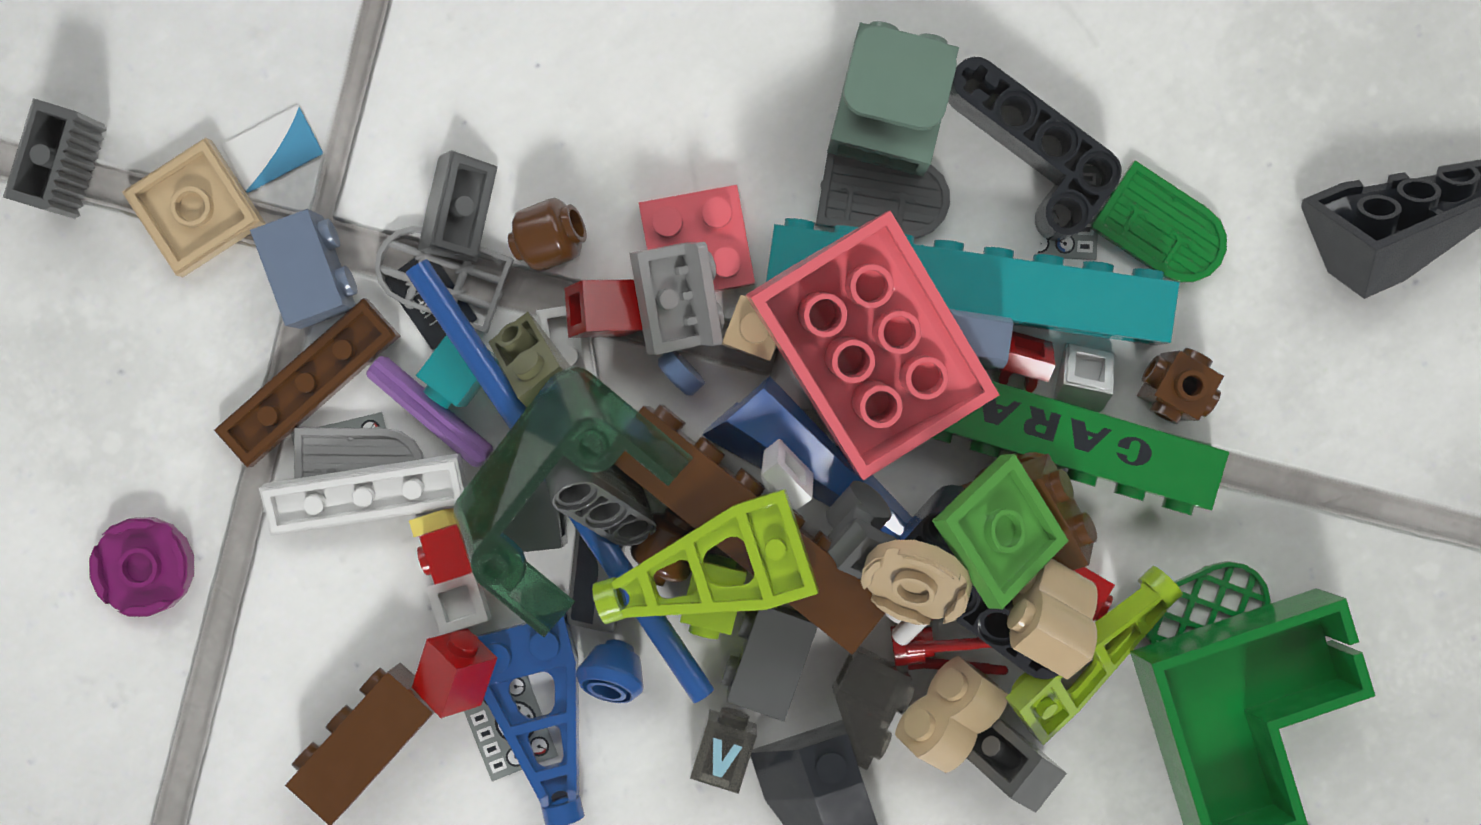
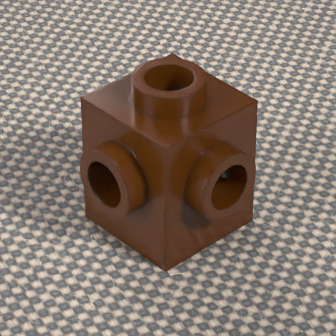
(1164, 386)

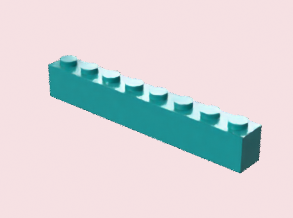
(1030, 292)

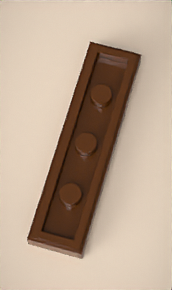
(307, 383)

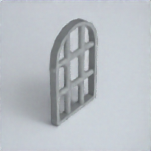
(461, 269)

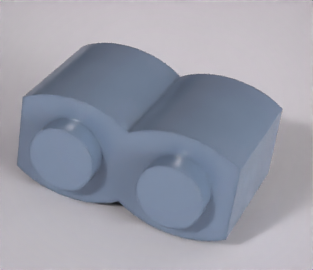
(987, 336)

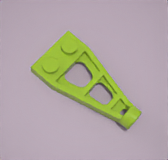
(773, 548)
(1047, 705)

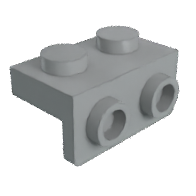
(677, 297)

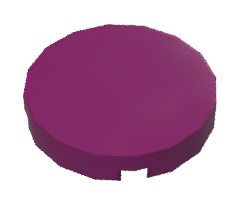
(141, 566)

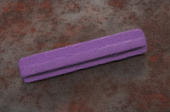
(433, 416)

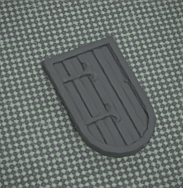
(861, 191)

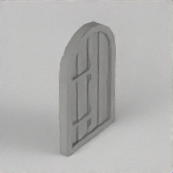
(345, 449)

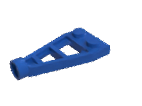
(523, 653)

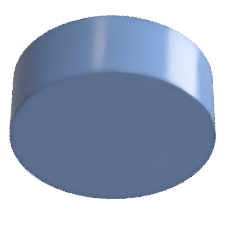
(680, 372)

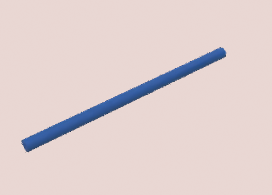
(511, 408)

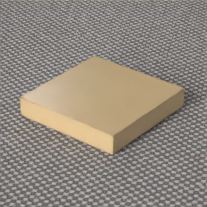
(193, 207)

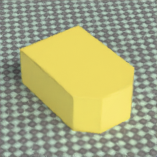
(432, 522)

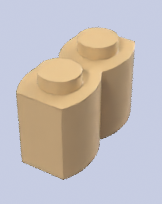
(1055, 619)
(947, 720)

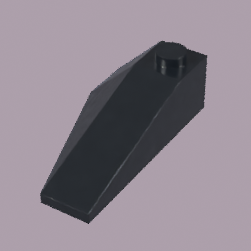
(1394, 228)
(814, 779)

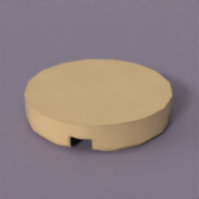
(916, 582)

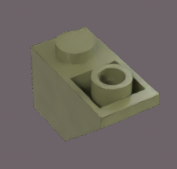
(527, 357)

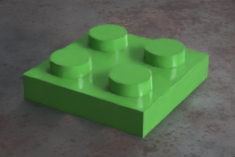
(1001, 531)

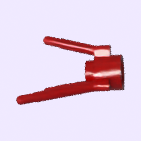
(921, 648)

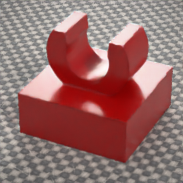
(1030, 358)

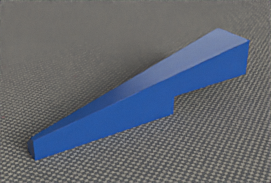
(773, 415)

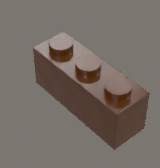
(359, 743)

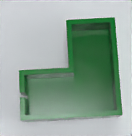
(1231, 688)

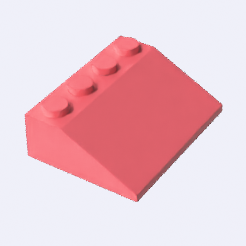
(873, 344)

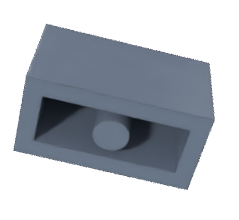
(305, 268)

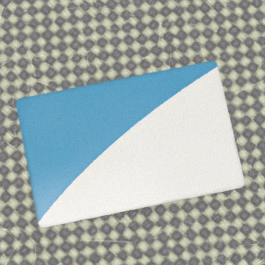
(272, 149)

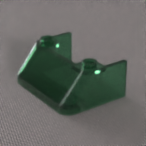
(569, 418)

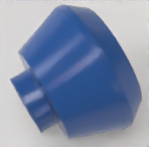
(612, 672)

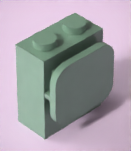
(893, 98)

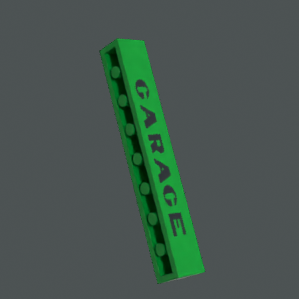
(1096, 447)

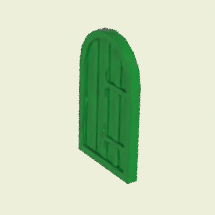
(1162, 226)

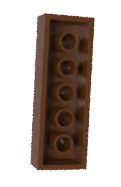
(709, 488)

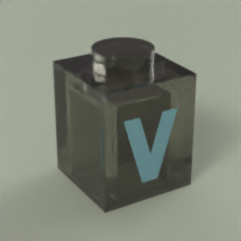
(724, 749)

